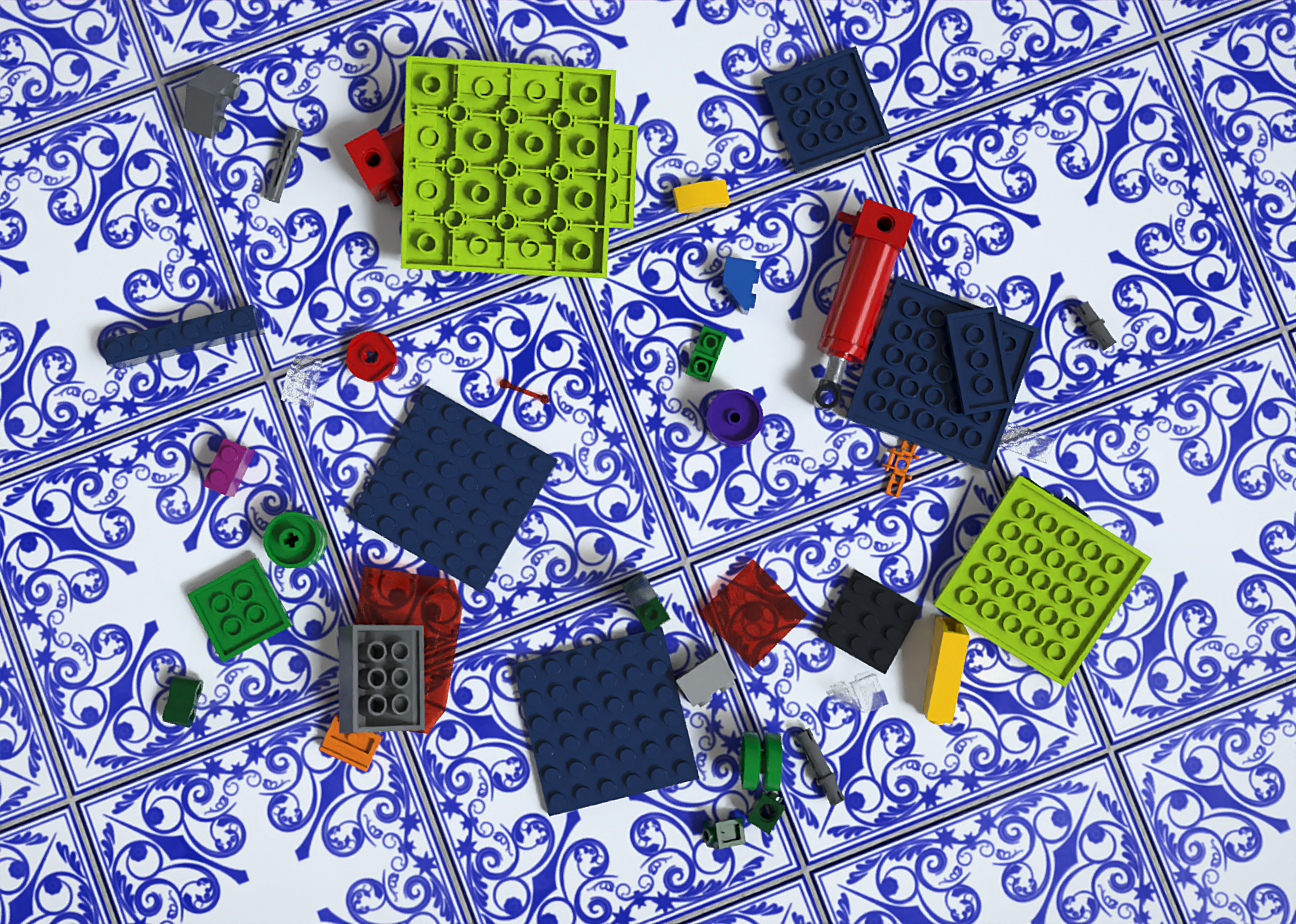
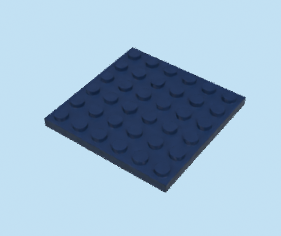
(911, 378)
(453, 489)
(605, 721)

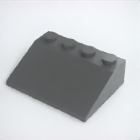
(381, 678)

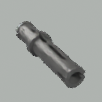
(287, 154)
(820, 767)

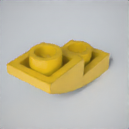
(701, 195)

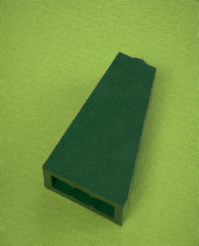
(645, 602)

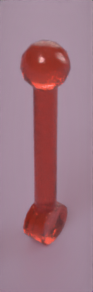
(505, 384)

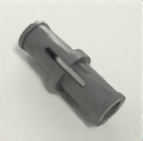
(1095, 325)

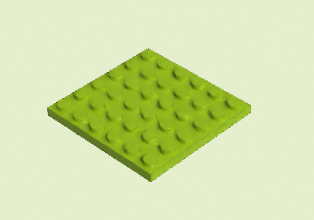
(1042, 580)

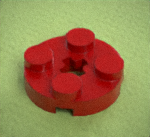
(386, 359)

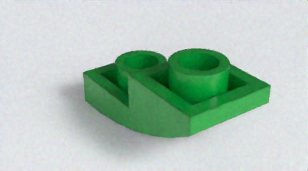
(706, 353)

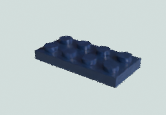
(979, 360)

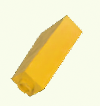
(945, 669)

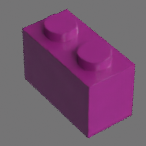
(228, 468)

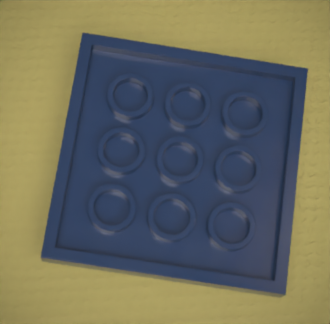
(825, 110)

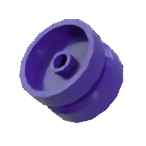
(742, 405)

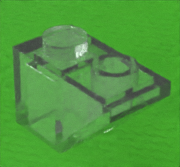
(861, 694)

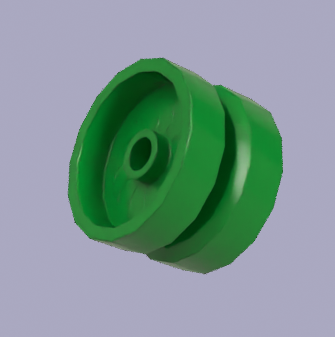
(280, 536)
(761, 761)

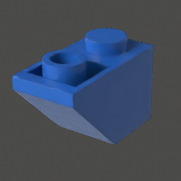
(738, 282)

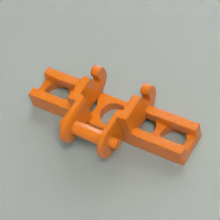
(895, 470)

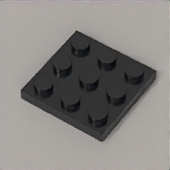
(869, 621)

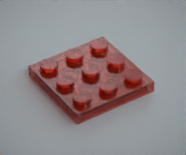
(752, 613)

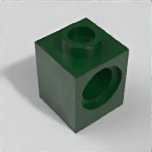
(765, 823)

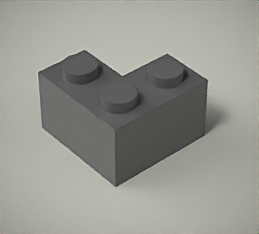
(208, 98)

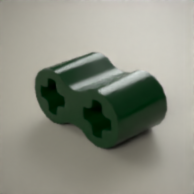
(182, 700)

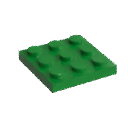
(240, 609)

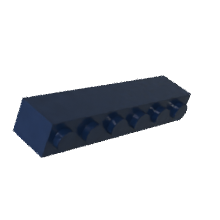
(183, 337)

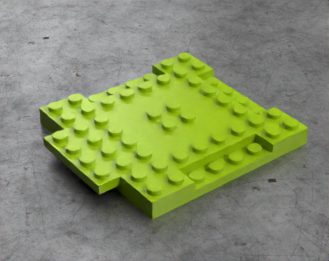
(513, 168)

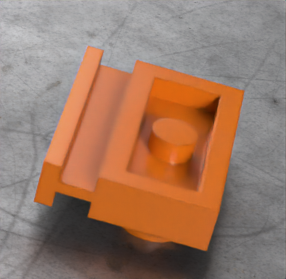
(352, 748)

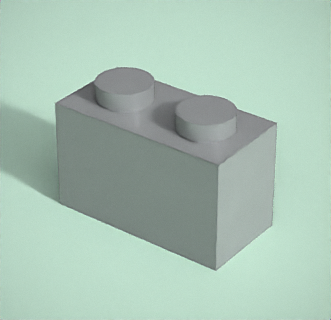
(705, 679)

